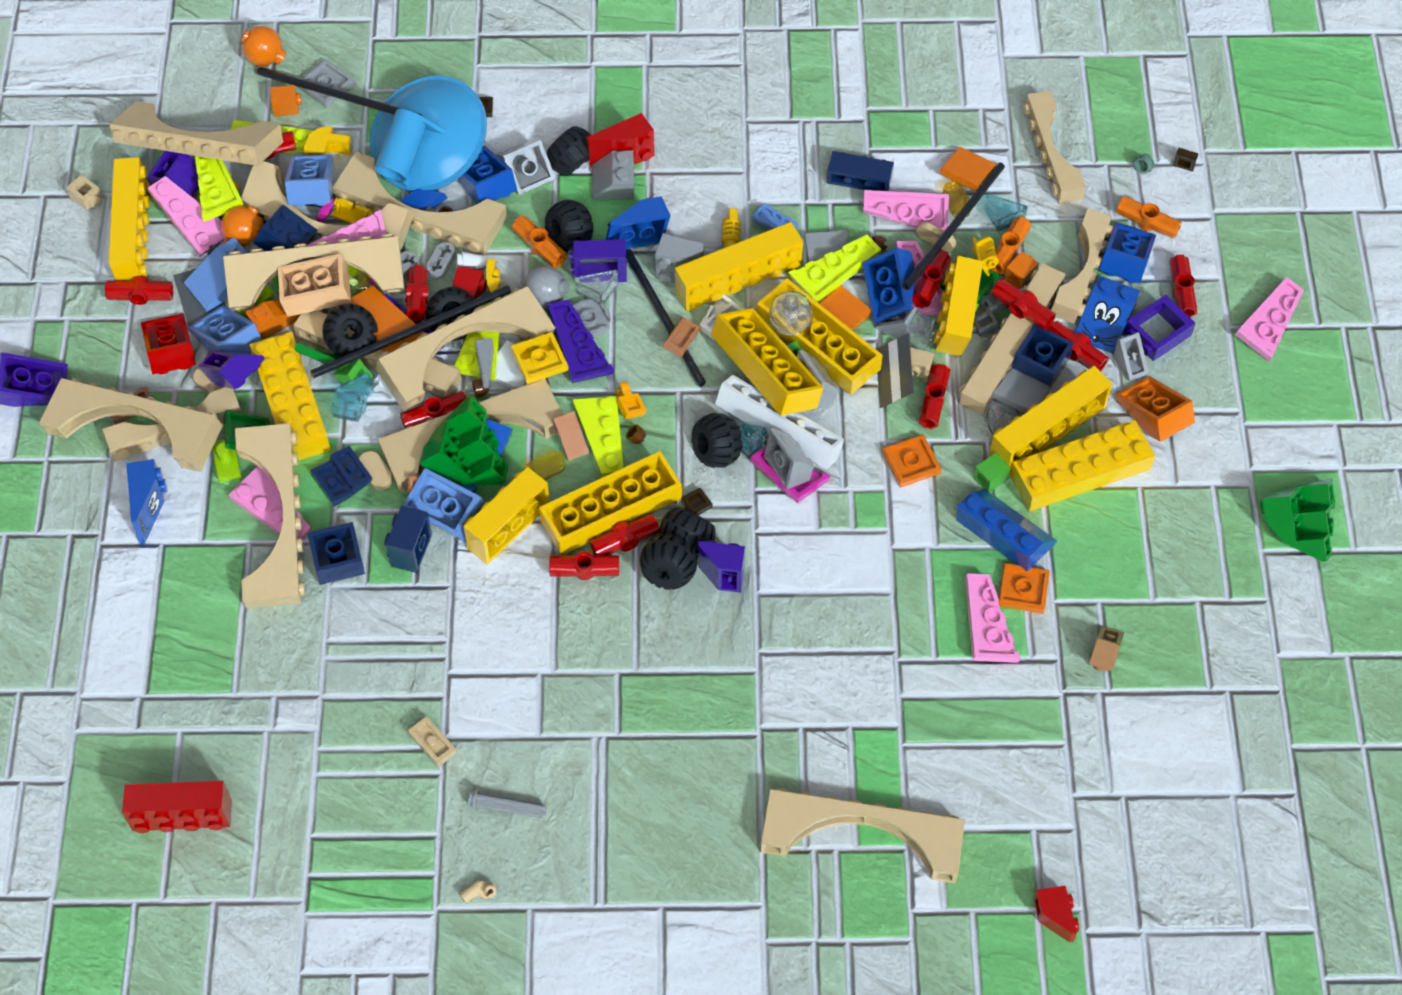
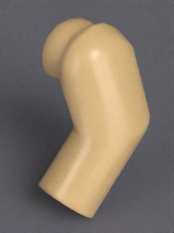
(478, 889)

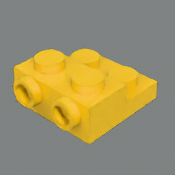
(539, 358)

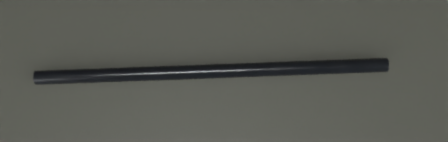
(328, 91)
(953, 226)
(662, 313)
(346, 359)

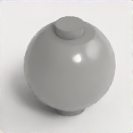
(546, 285)

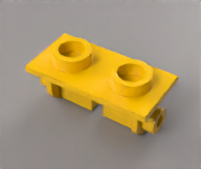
(347, 212)
(985, 251)

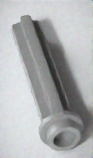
(506, 804)

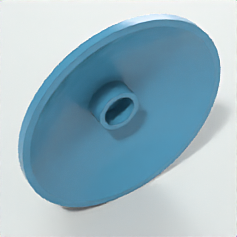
(433, 147)

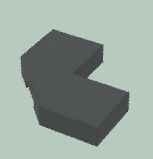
(984, 317)

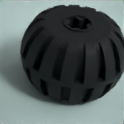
(569, 151)
(567, 223)
(446, 300)
(349, 316)
(716, 440)
(688, 526)
(668, 561)

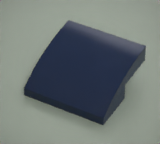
(341, 476)

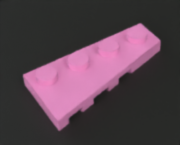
(908, 207)
(187, 215)

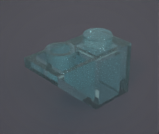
(351, 398)

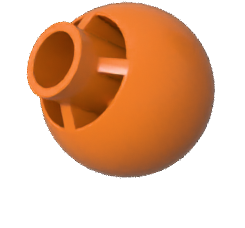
(262, 46)
(242, 224)

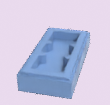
(770, 218)

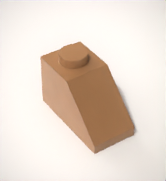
(1106, 649)

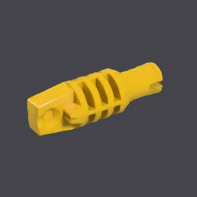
(731, 228)

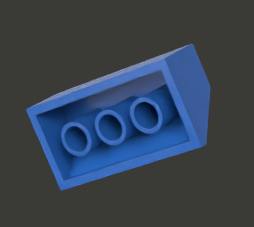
(1004, 528)

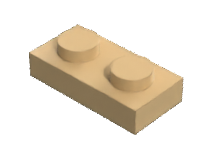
(432, 741)

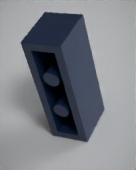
(859, 172)

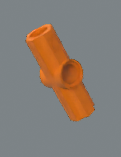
(1149, 217)
(539, 241)
(1011, 243)

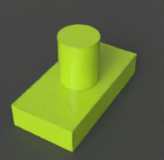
(226, 462)

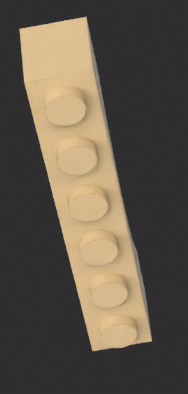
(1065, 178)
(1091, 236)
(131, 439)

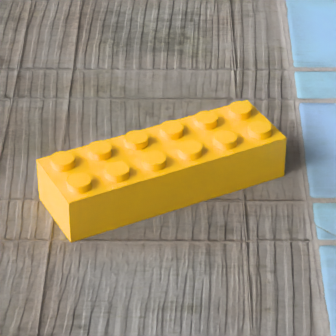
(129, 219)
(738, 266)
(836, 347)
(767, 361)
(291, 393)
(1053, 417)
(1082, 465)
(610, 500)

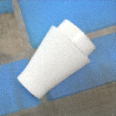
(471, 260)

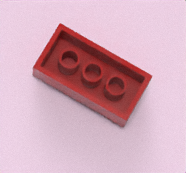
(177, 806)

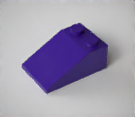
(28, 380)

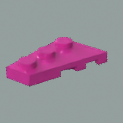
(798, 492)

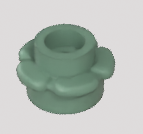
(1144, 163)

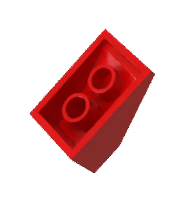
(629, 135)
(168, 344)

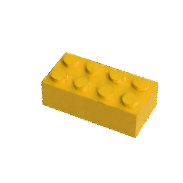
(958, 306)
(506, 515)

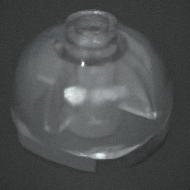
(790, 312)

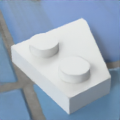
(724, 305)

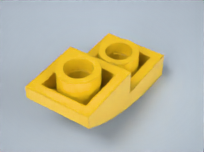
(492, 276)

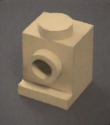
(87, 196)
(921, 363)

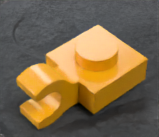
(628, 403)

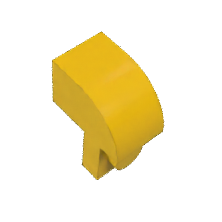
(324, 141)

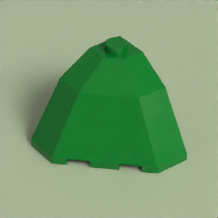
(465, 448)
(1302, 516)

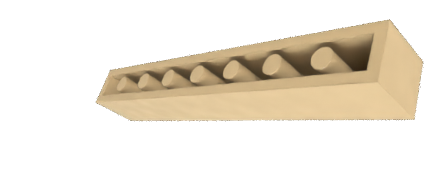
(999, 358)
(438, 377)

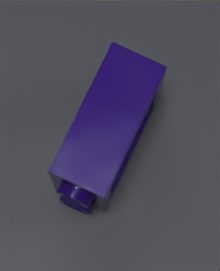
(599, 251)
(1173, 315)

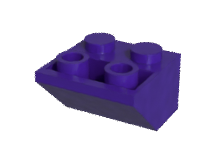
(179, 169)
(230, 367)
(722, 564)

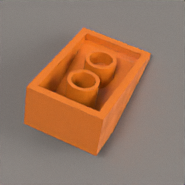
(1157, 408)

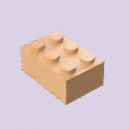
(314, 285)

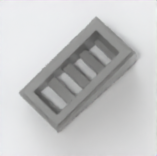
(484, 354)

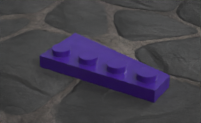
(577, 344)

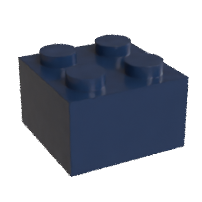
(285, 230)
(1043, 355)
(408, 539)
(336, 553)

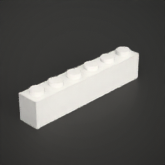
(753, 408)

